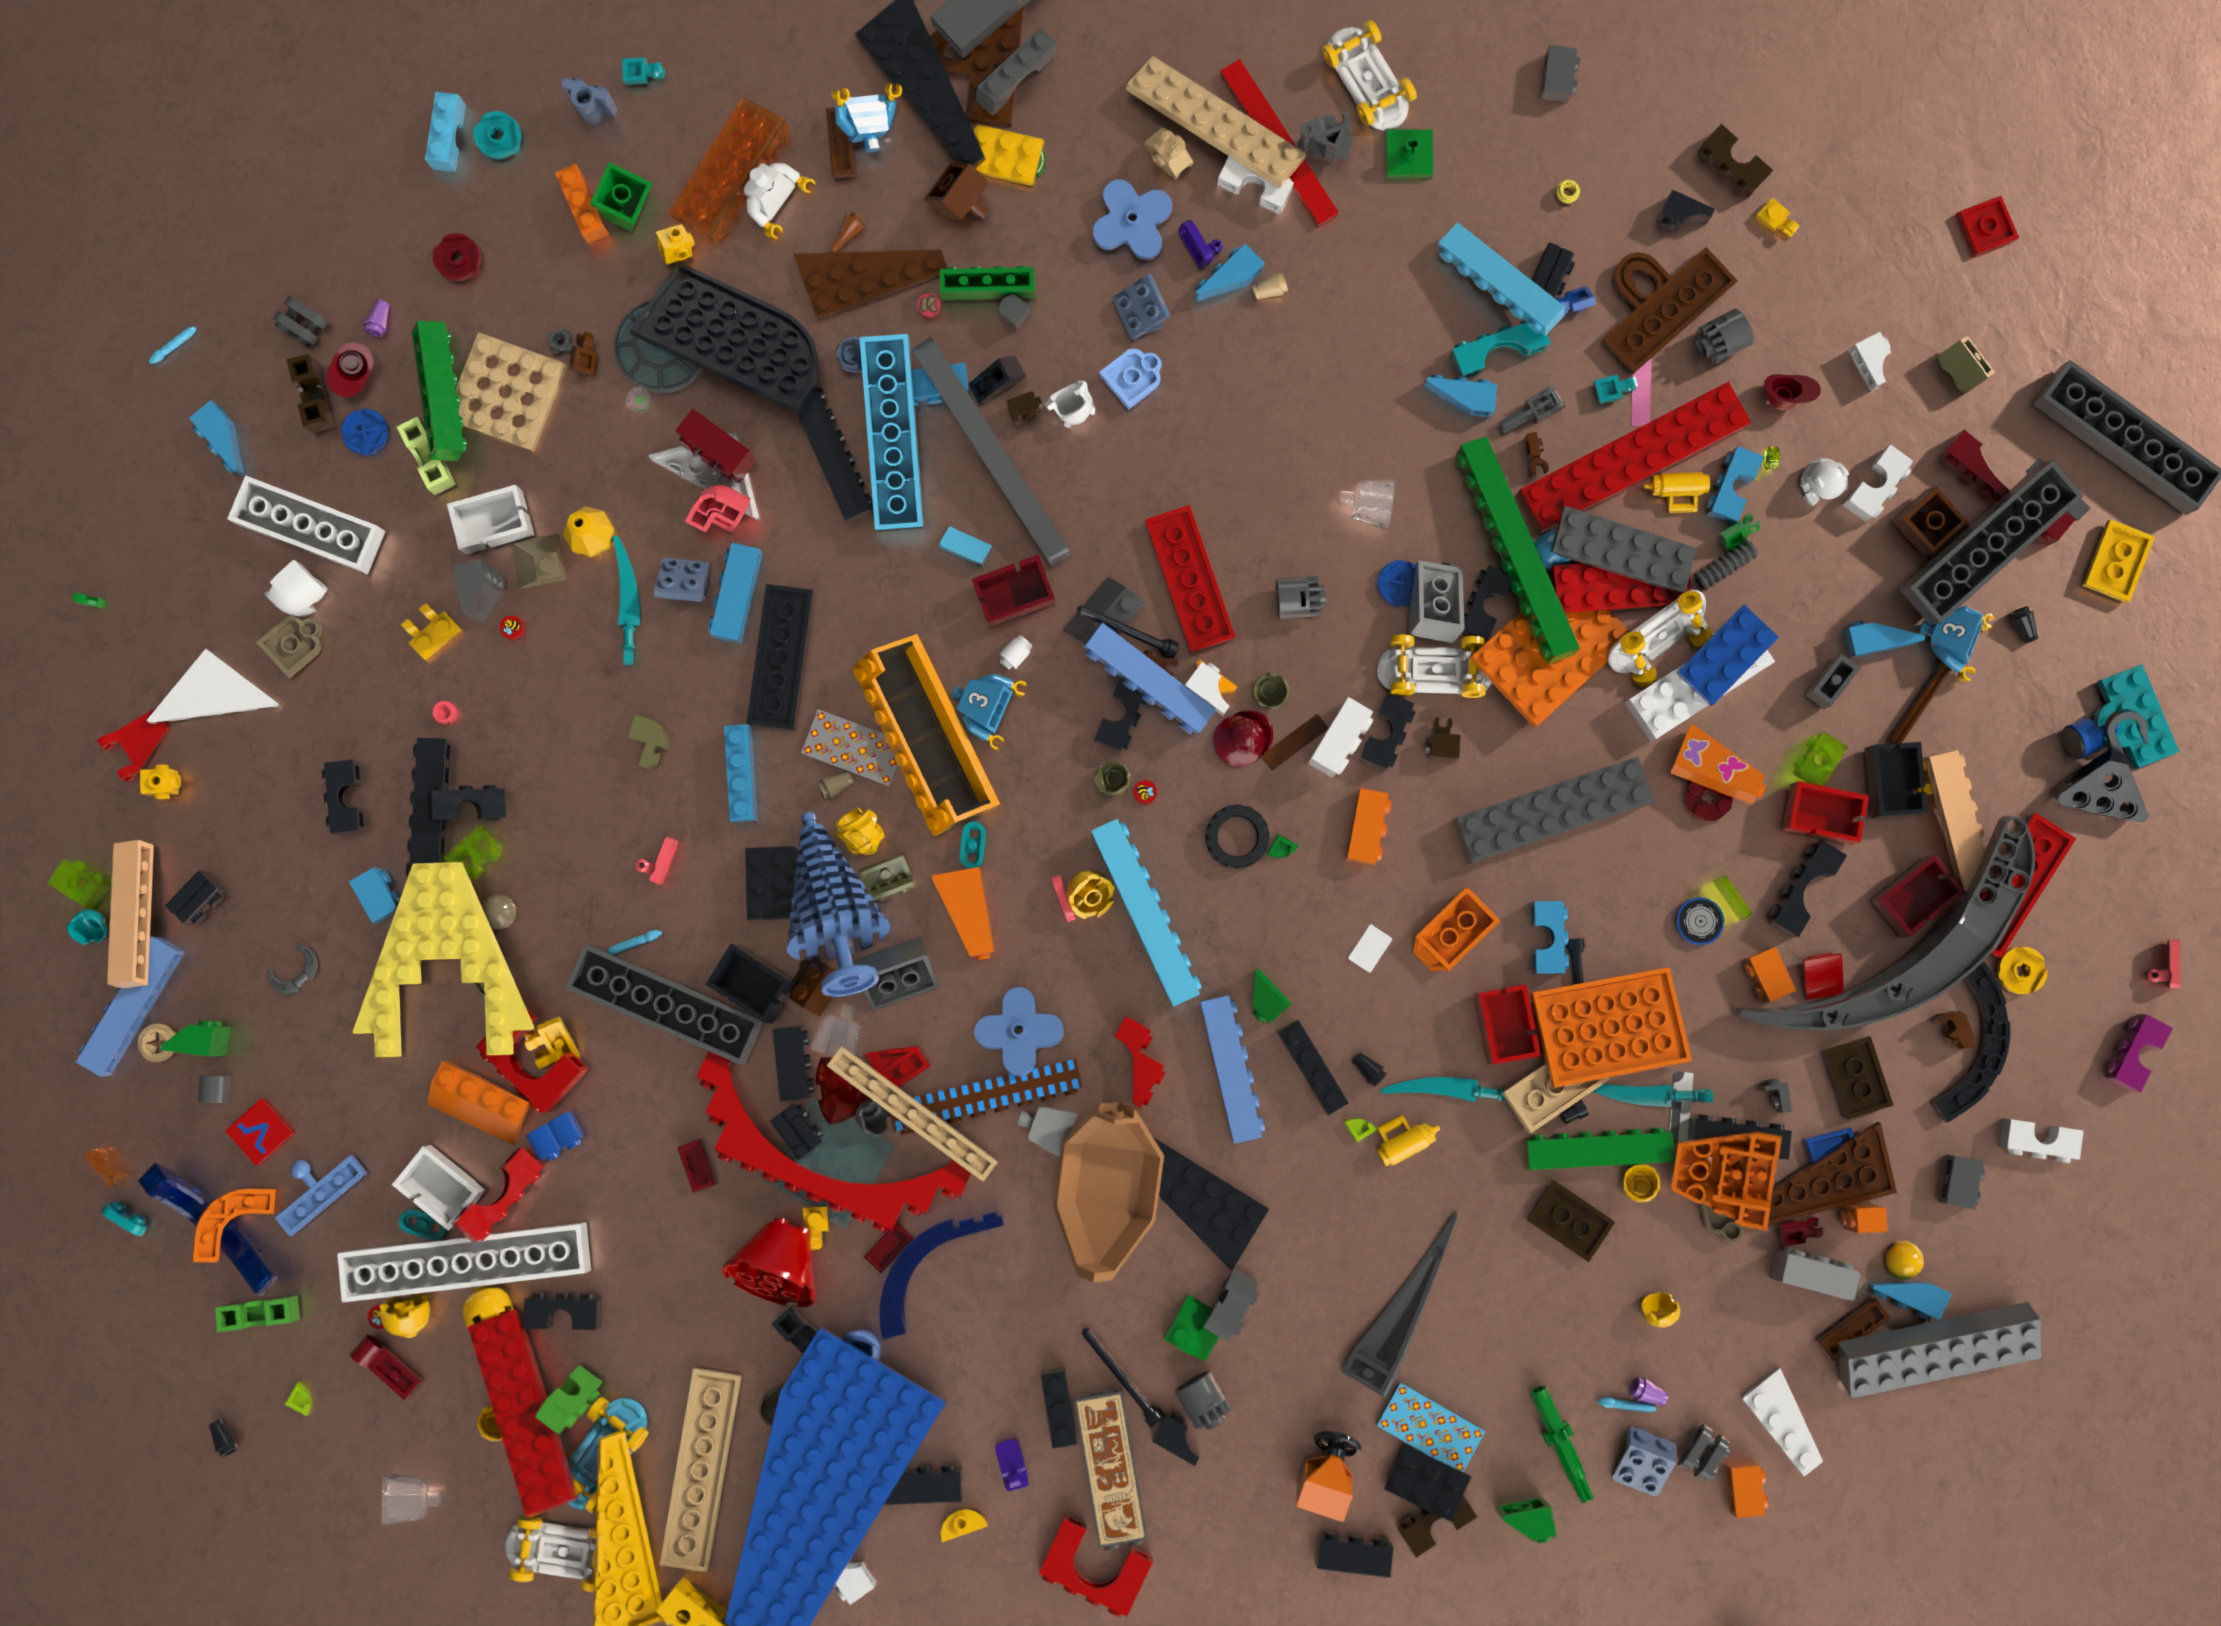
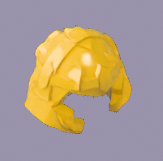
(859, 831)

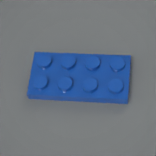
(1727, 655)

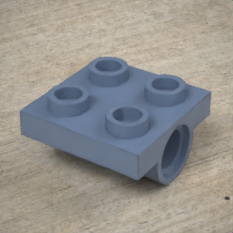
(589, 101)
(1141, 307)
(682, 579)

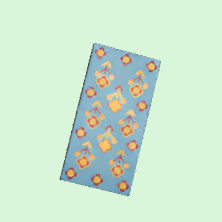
(1430, 1427)

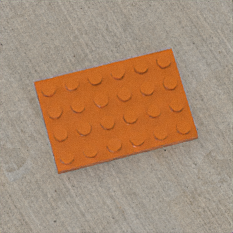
(1525, 678)
(1610, 1027)

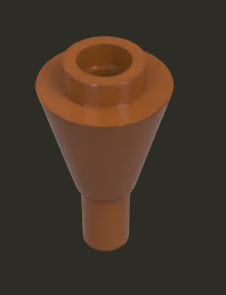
(850, 227)

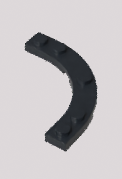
(1993, 1048)

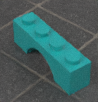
(1470, 357)

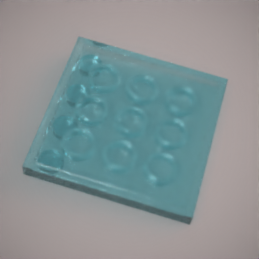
(844, 1155)

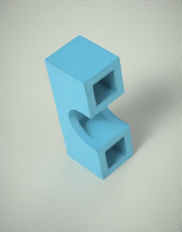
(441, 145)

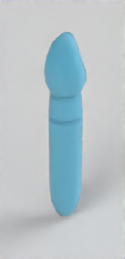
(159, 355)
(634, 942)
(1627, 1405)

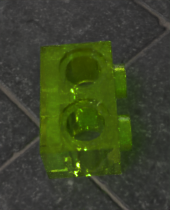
(471, 847)

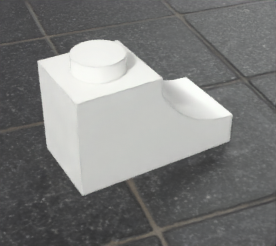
(1869, 359)
(1205, 685)

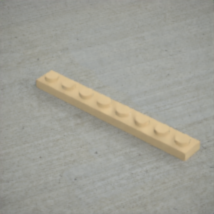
(912, 1113)

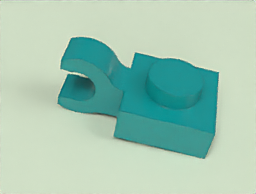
(637, 70)
(1611, 389)

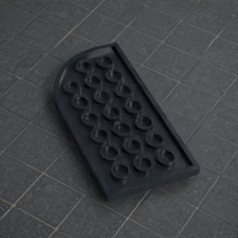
(731, 336)

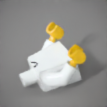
(768, 191)

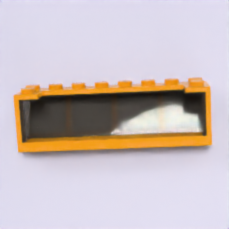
(925, 734)

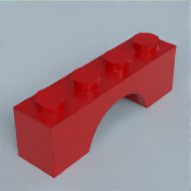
(518, 1172)

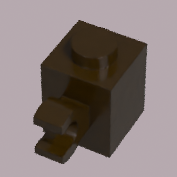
(1443, 744)

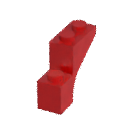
(1145, 1069)

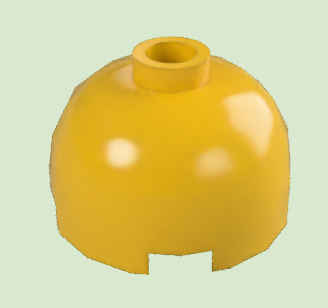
(1090, 893)
(485, 1304)
(406, 1315)

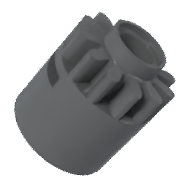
(1724, 336)
(1299, 597)
(1203, 1400)

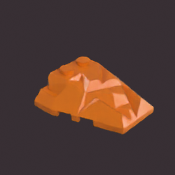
(1730, 1175)

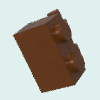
(808, 988)

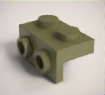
(887, 877)

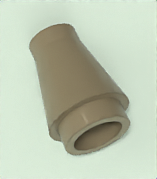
(833, 785)

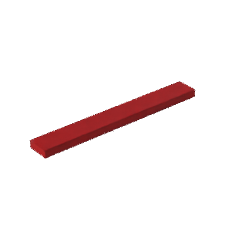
(1258, 109)

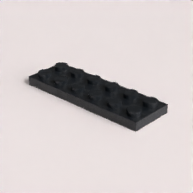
(780, 657)

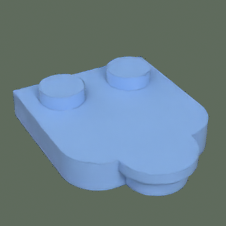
(1132, 376)

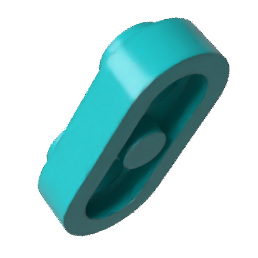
(971, 845)
(132, 1223)
(423, 1227)

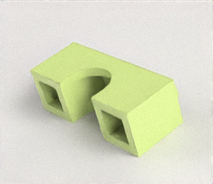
(433, 472)

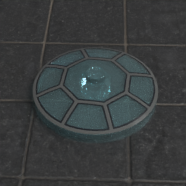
(647, 364)

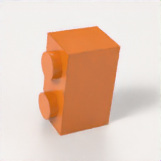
(1769, 975)
(1864, 1218)
(1746, 1489)

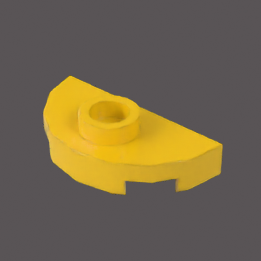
(961, 1523)

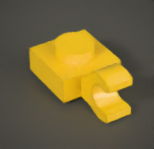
(1775, 216)
(816, 1220)

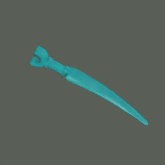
(629, 601)
(1448, 1086)
(1652, 1095)

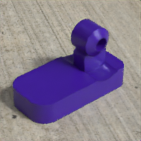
(1194, 242)
(1012, 1464)

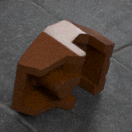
(1959, 1029)

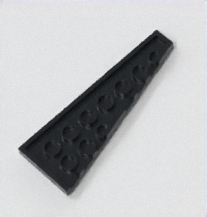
(909, 58)
(1209, 1206)

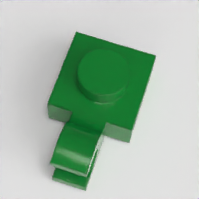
(1738, 532)

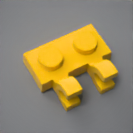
(433, 636)
(555, 1037)

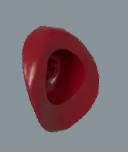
(1243, 737)

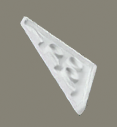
(700, 474)
(210, 690)

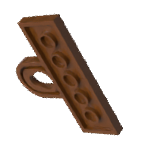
(982, 63)
(1666, 311)

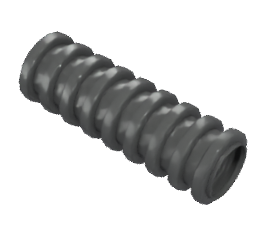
(1725, 565)

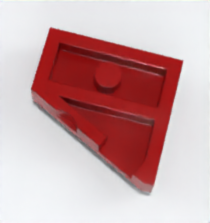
(898, 1064)

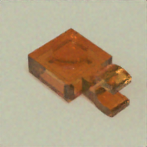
(101, 1163)

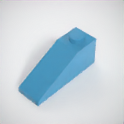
(1873, 638)

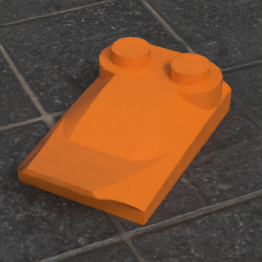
(1454, 931)

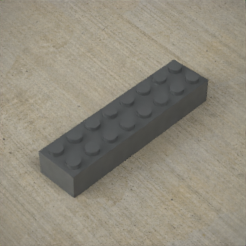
(2128, 437)
(1991, 542)
(1553, 810)
(664, 1004)
(1939, 1350)

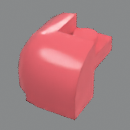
(718, 506)

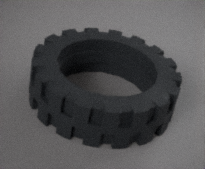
(1237, 811)

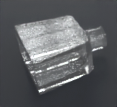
(1371, 502)
(838, 1032)
(406, 1499)

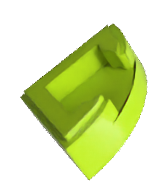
(1359, 1128)
(300, 1399)

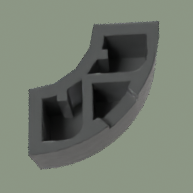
(1231, 1305)

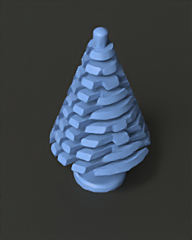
(832, 911)

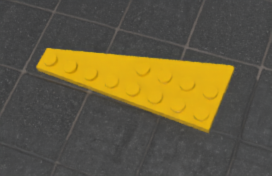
(624, 1566)

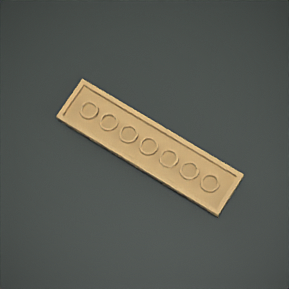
(1216, 121)
(701, 1470)

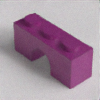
(2126, 1067)

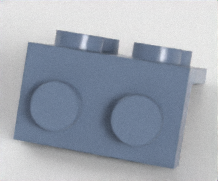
(1646, 1462)

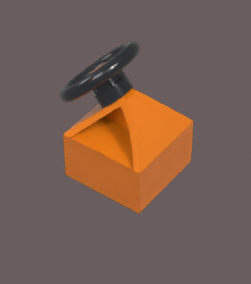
(1326, 1480)

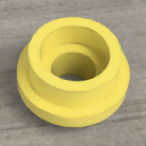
(1570, 185)

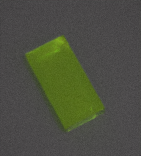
(1732, 897)

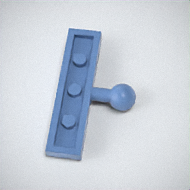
(320, 1193)

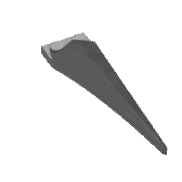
(1384, 1347)

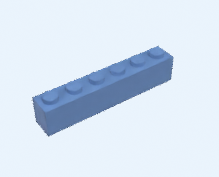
(1149, 679)
(128, 1011)
(1231, 1069)

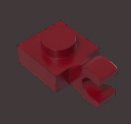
(1796, 1232)

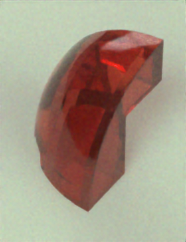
(839, 1096)

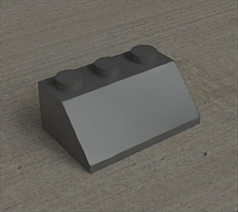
(478, 589)
(1111, 600)
(902, 971)

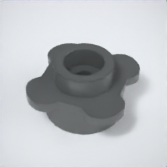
(557, 335)

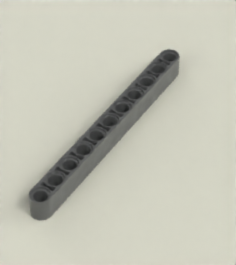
(991, 451)

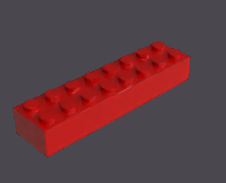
(516, 1397)

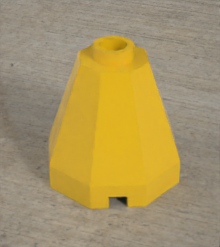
(588, 531)

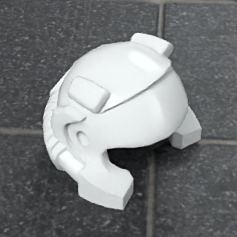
(1072, 403)
(1824, 479)

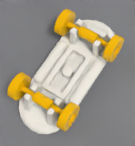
(1368, 78)
(1658, 635)
(1432, 669)
(551, 1550)

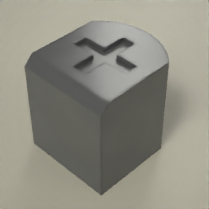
(1014, 311)
(214, 1089)

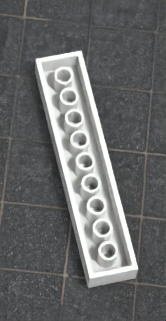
(463, 1263)

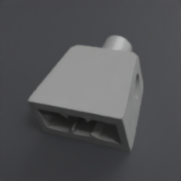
(1048, 1127)

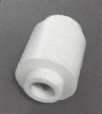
(1014, 652)

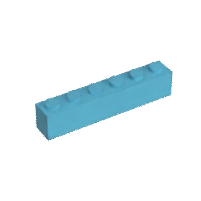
(1500, 279)

